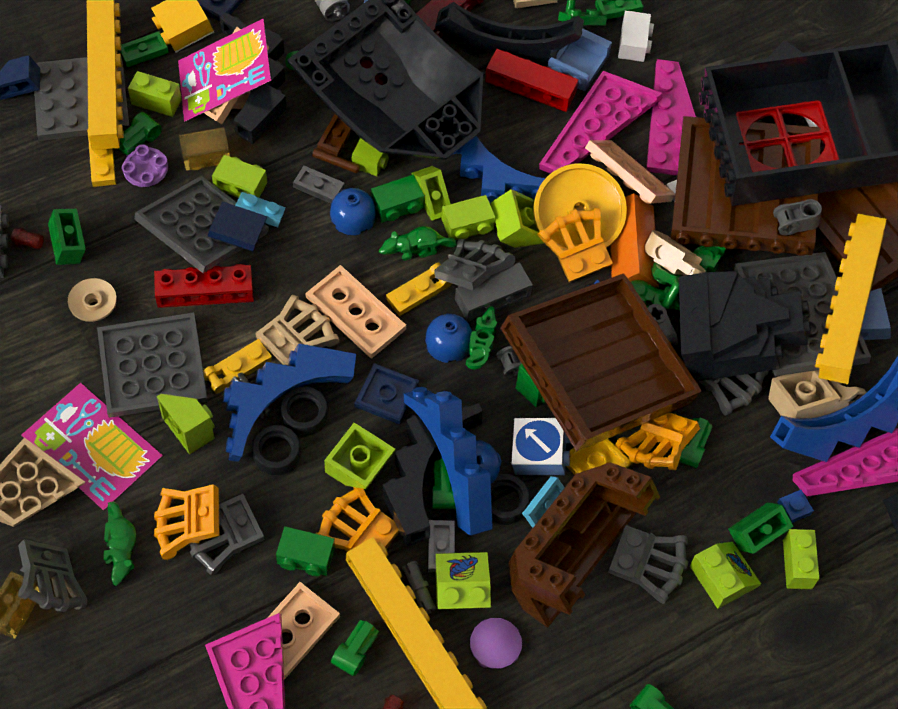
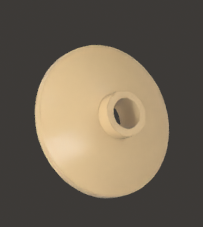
(92, 291)

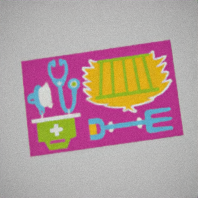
(224, 70)
(92, 445)

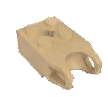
(809, 396)

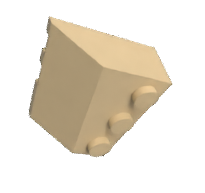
(31, 483)

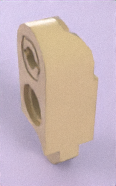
(672, 255)

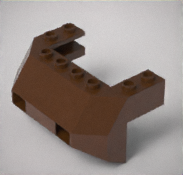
(575, 537)

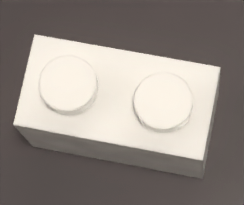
(634, 36)

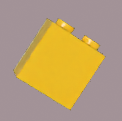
(181, 22)

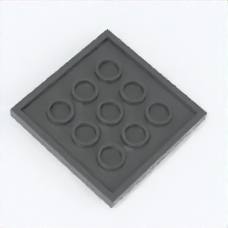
(63, 99)
(184, 222)
(148, 361)

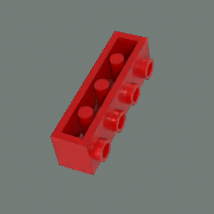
(531, 80)
(194, 288)

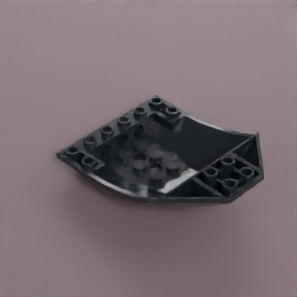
(430, 90)

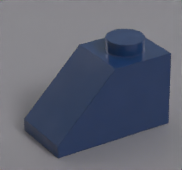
(19, 77)

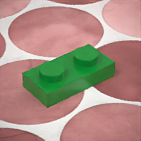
(617, 8)
(143, 49)

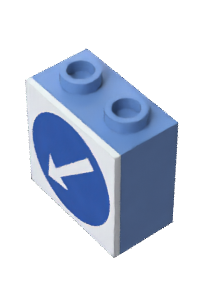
(539, 447)

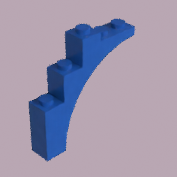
(495, 175)
(308, 367)
(850, 425)
(458, 450)

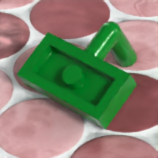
(590, 17)
(664, 276)

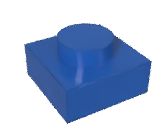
(796, 506)

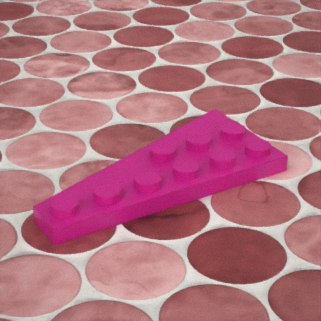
(600, 116)
(667, 118)
(855, 468)
(251, 665)

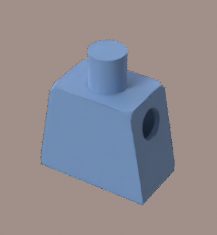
(876, 320)

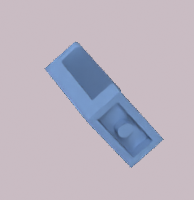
(582, 58)

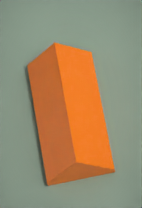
(629, 248)

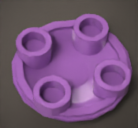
(145, 166)
(495, 643)

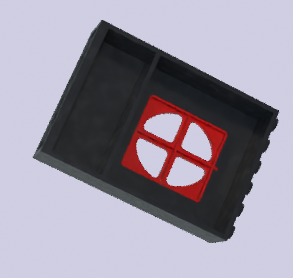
(841, 89)

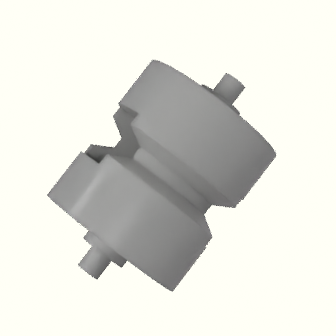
(333, 9)

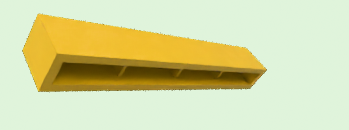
(103, 74)
(852, 299)
(411, 627)

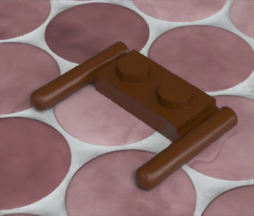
(333, 142)

